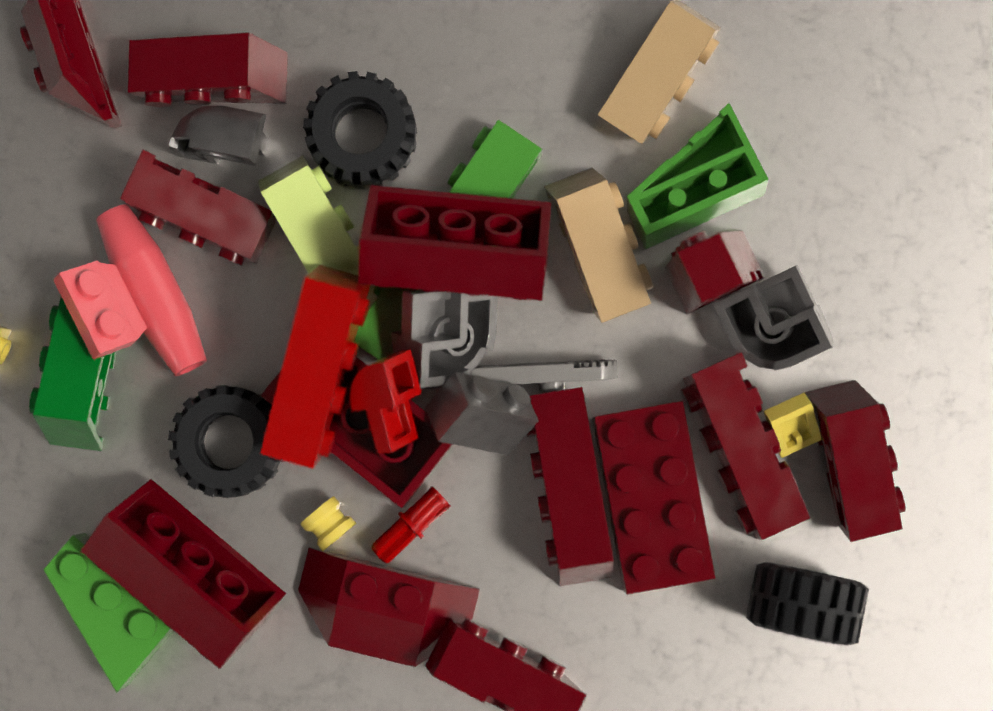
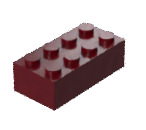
(454, 243)
(395, 473)
(653, 498)
(183, 572)

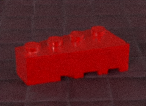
(315, 366)

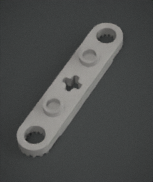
(548, 375)

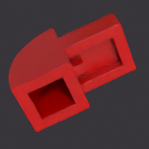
(385, 394)

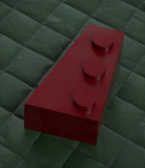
(207, 70)
(198, 210)
(712, 268)
(858, 460)
(500, 671)

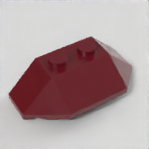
(68, 58)
(380, 607)

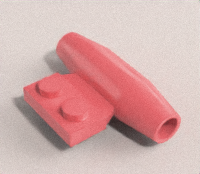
(131, 296)

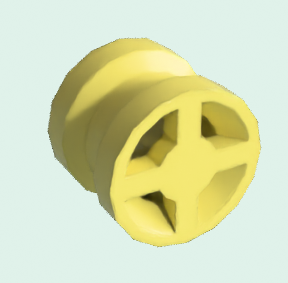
(328, 523)

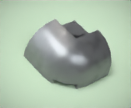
(219, 134)
(775, 321)
(445, 332)

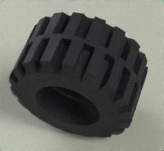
(355, 94)
(190, 434)
(807, 604)

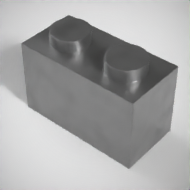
(481, 413)

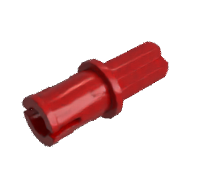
(410, 525)

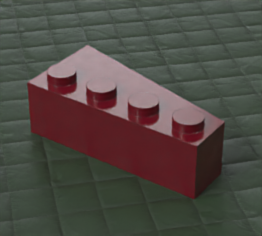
(745, 448)
(571, 488)

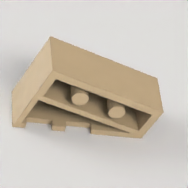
(660, 72)
(601, 243)

